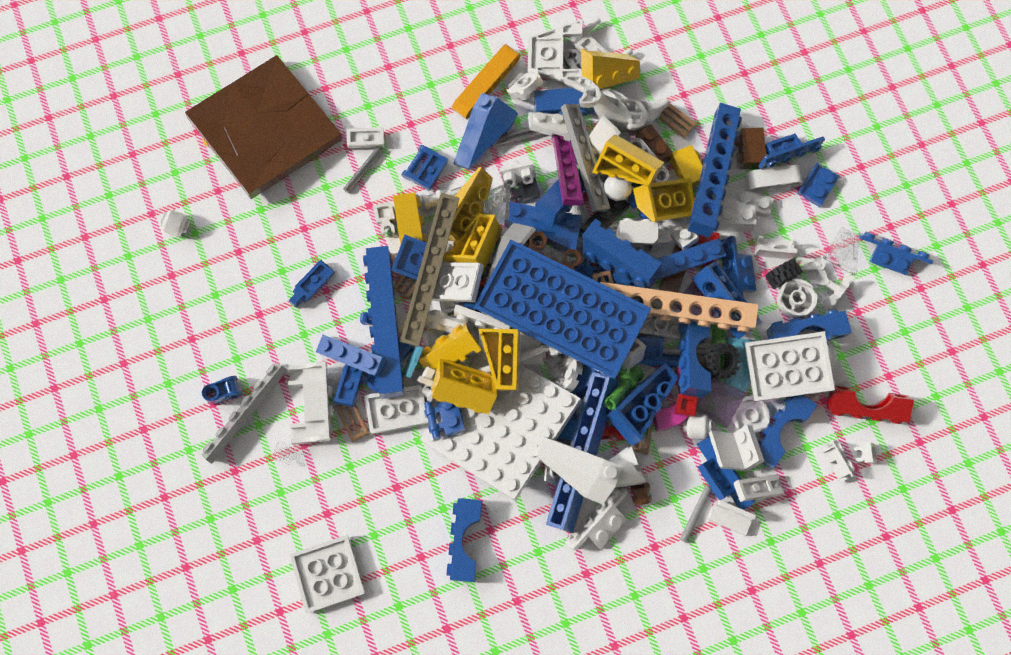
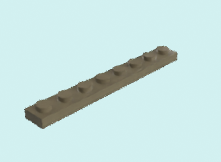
(429, 269)

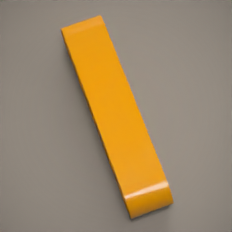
(486, 80)

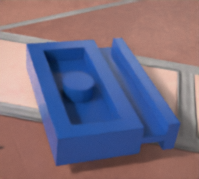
(818, 185)

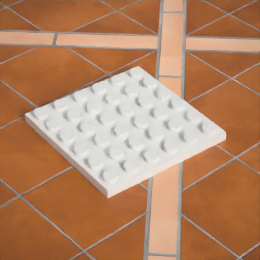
(504, 443)

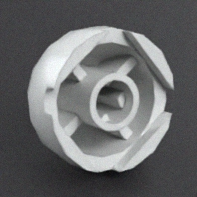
(796, 298)

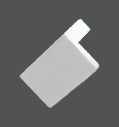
(731, 517)

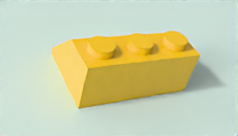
(665, 199)
(464, 387)

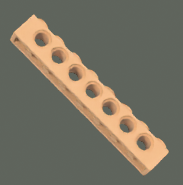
(747, 311)

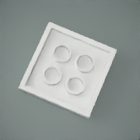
(327, 574)

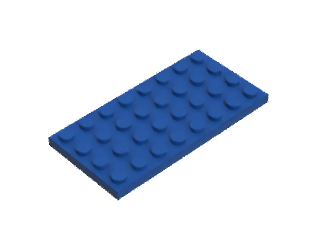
(562, 309)

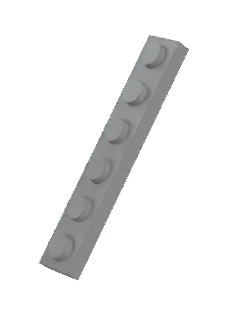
(585, 157)
(239, 417)

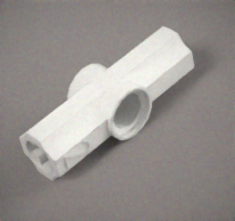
(440, 322)

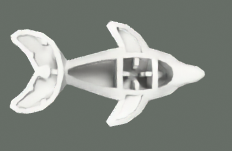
(621, 111)

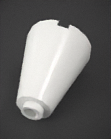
(631, 471)

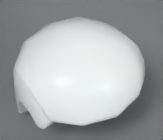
(617, 188)

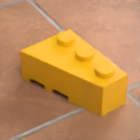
(477, 241)

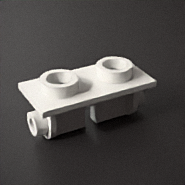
(836, 453)

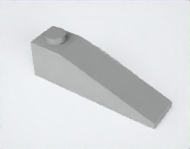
(516, 232)

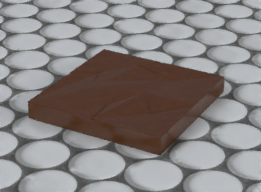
(263, 126)

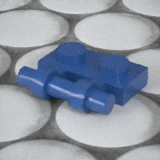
(451, 418)

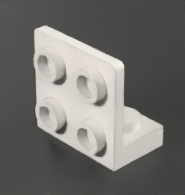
(737, 450)

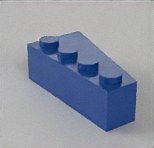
(562, 235)
(620, 256)
(640, 406)

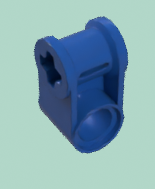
(223, 390)

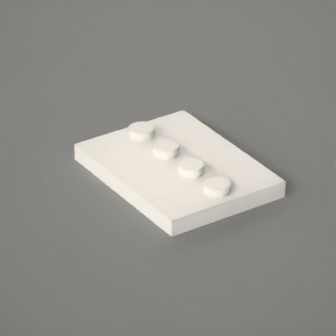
(789, 366)

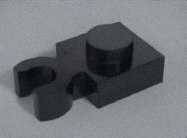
(526, 191)

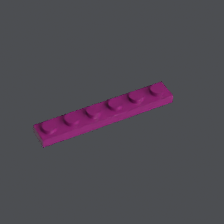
(567, 171)

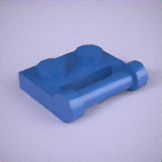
(429, 171)

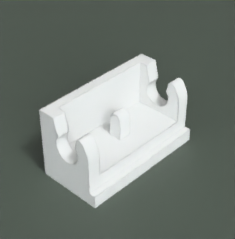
(775, 248)

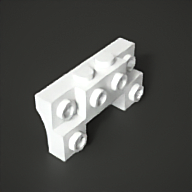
(316, 403)

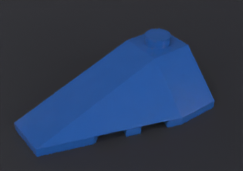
(486, 124)

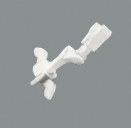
(810, 265)

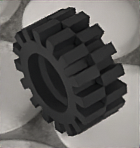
(783, 273)
(731, 362)

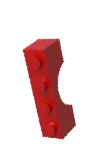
(893, 407)

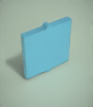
(412, 361)

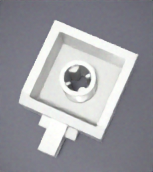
(642, 234)

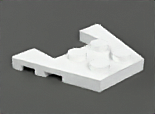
(547, 51)

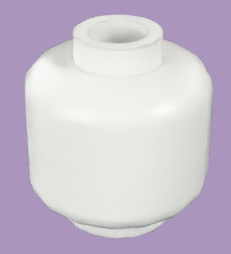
(174, 223)
(698, 426)

